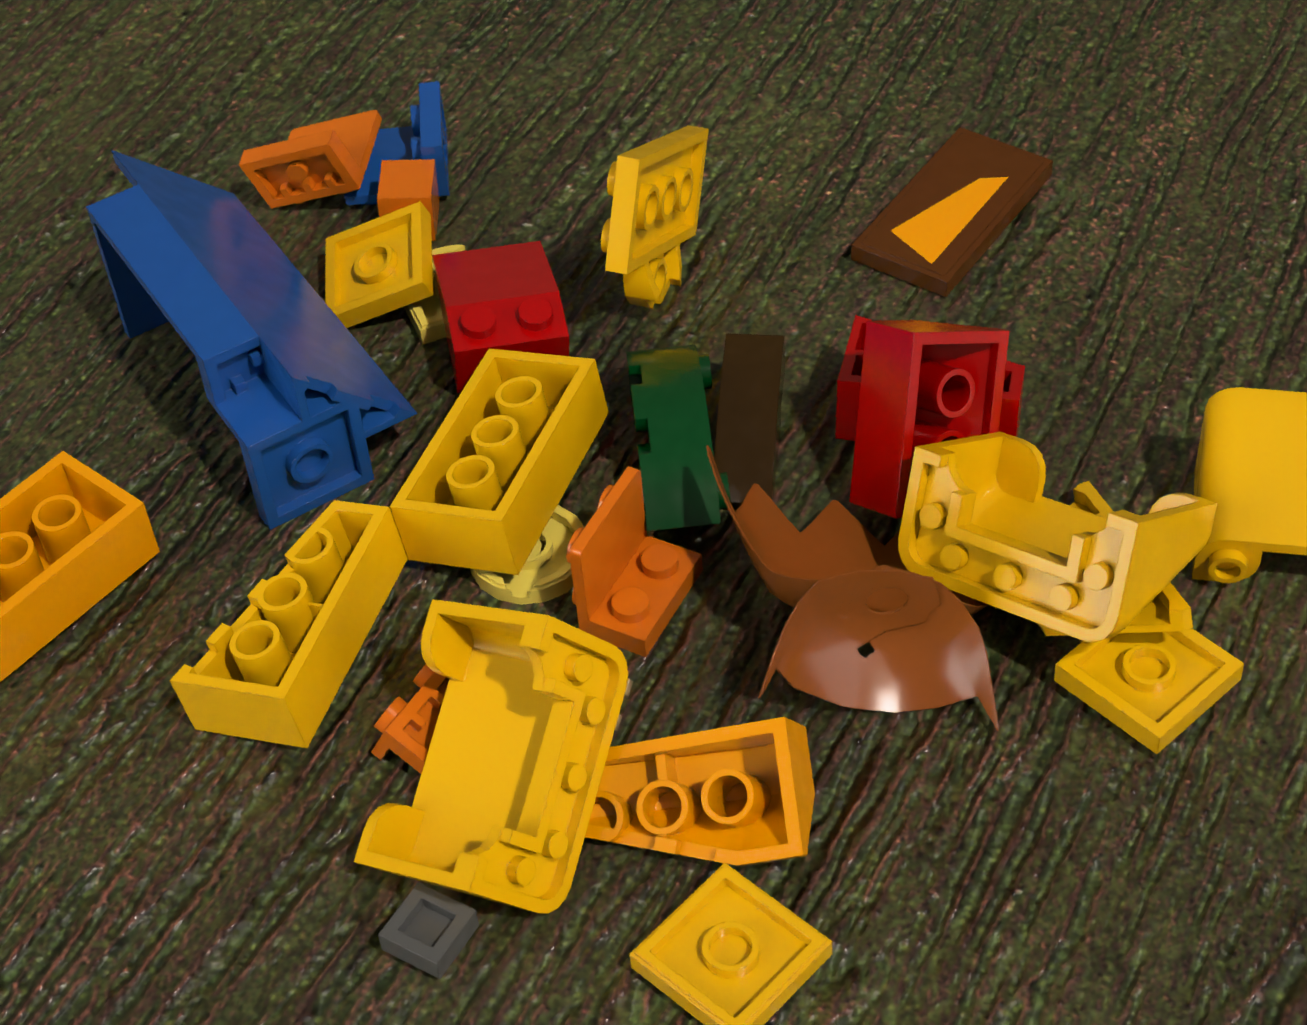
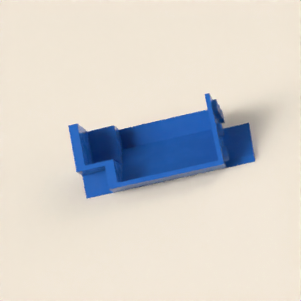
(262, 337)

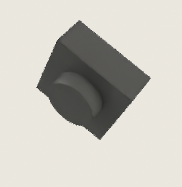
(429, 930)

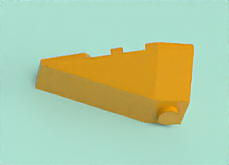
(711, 794)

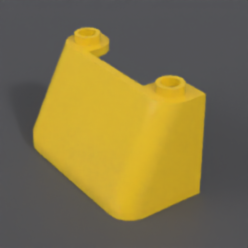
(1257, 473)
(989, 534)
(508, 757)

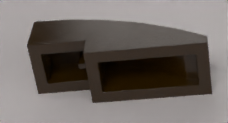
(750, 412)

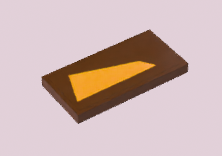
(951, 211)

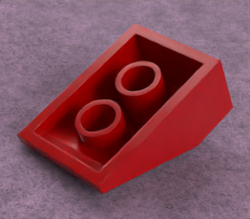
(500, 302)

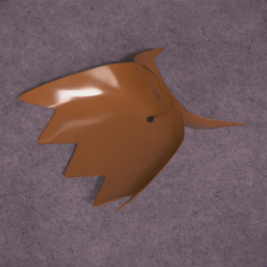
(855, 593)

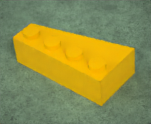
(299, 636)

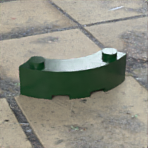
(673, 410)

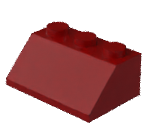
(921, 389)

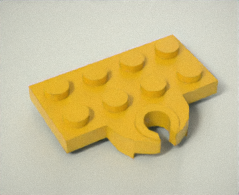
(653, 212)

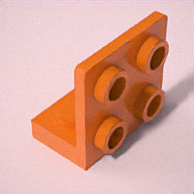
(314, 160)
(624, 578)

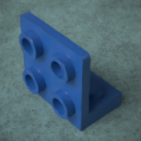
(420, 141)

